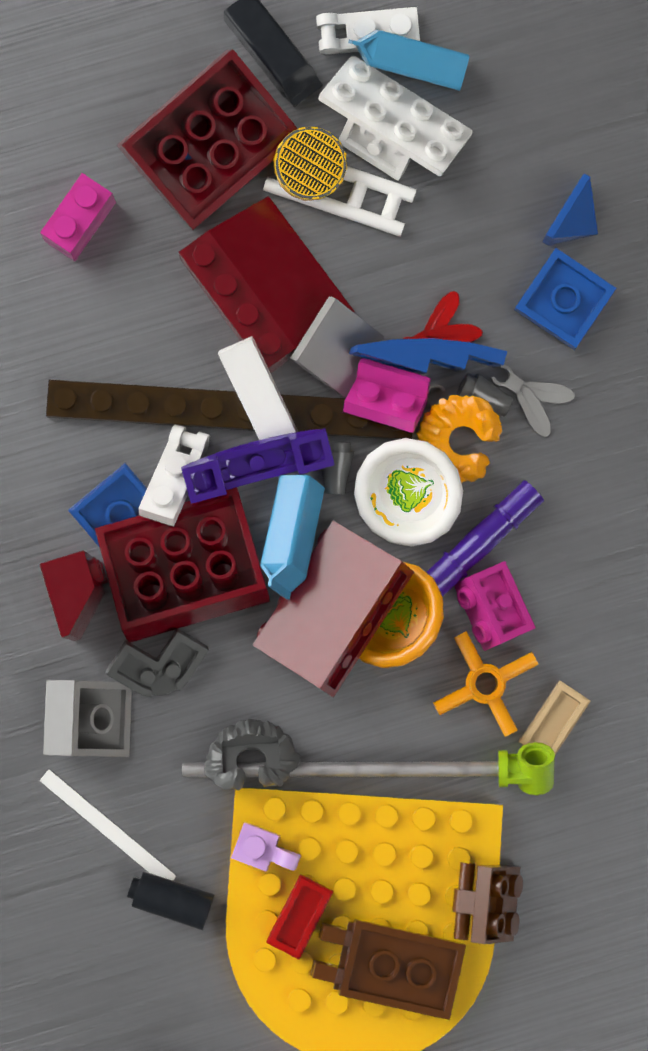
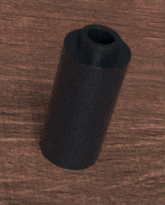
(170, 899)

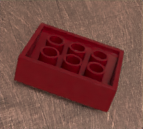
(226, 128)
(261, 279)
(184, 571)

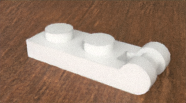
(359, 24)
(167, 487)

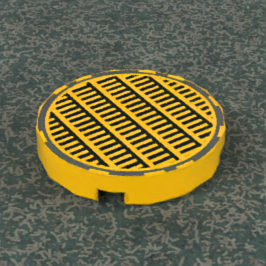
(310, 163)

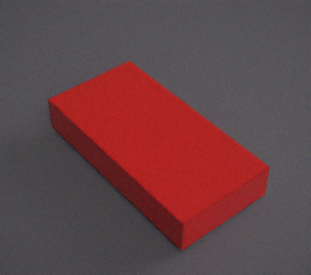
(299, 916)

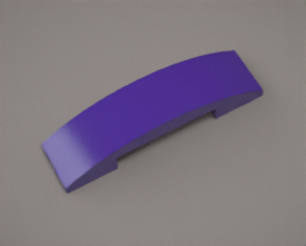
(256, 462)

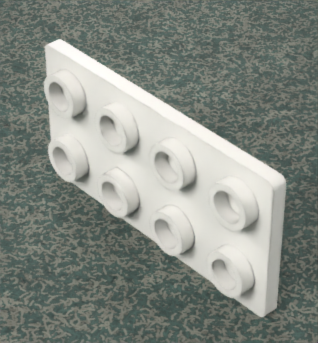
(390, 122)

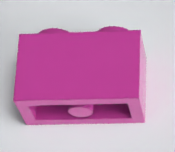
(78, 217)

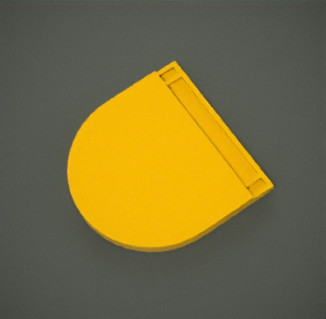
(388, 867)

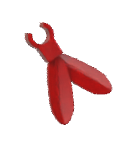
(438, 327)

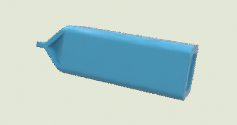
(413, 58)
(291, 532)

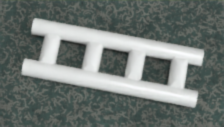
(352, 210)

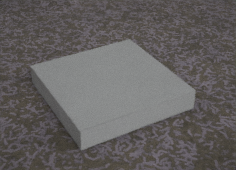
(328, 343)

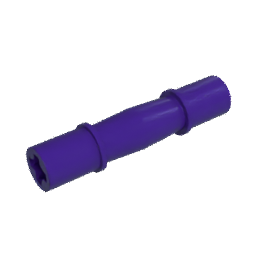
(485, 536)

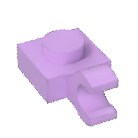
(259, 848)

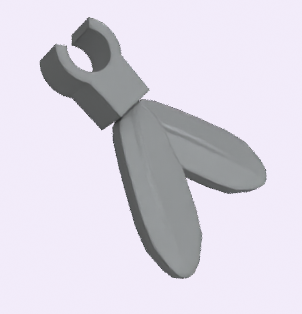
(529, 397)

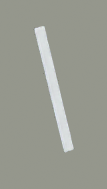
(105, 826)

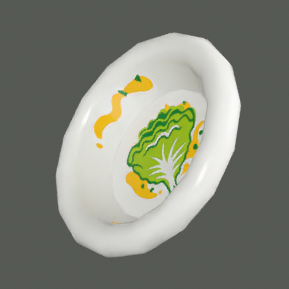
(408, 492)

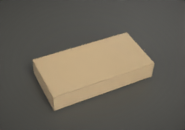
(556, 717)

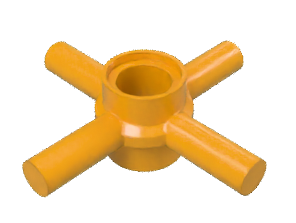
(500, 675)

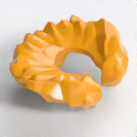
(459, 412)

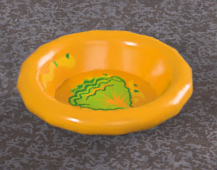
(409, 625)

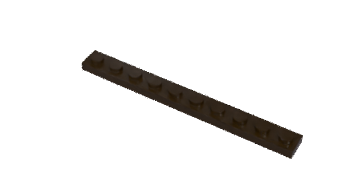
(200, 409)

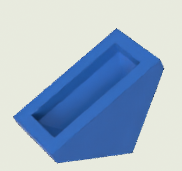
(576, 217)

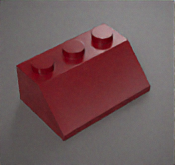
(74, 591)

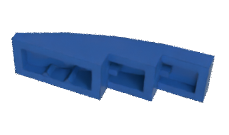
(416, 354)

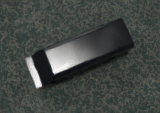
(272, 50)

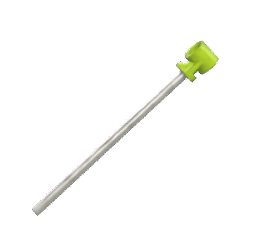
(530, 769)

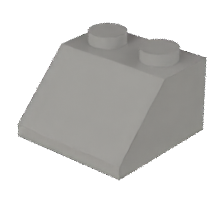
(87, 718)

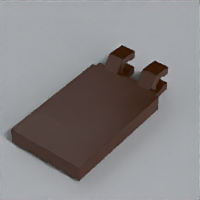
(393, 967)

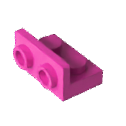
(388, 395)
(494, 606)

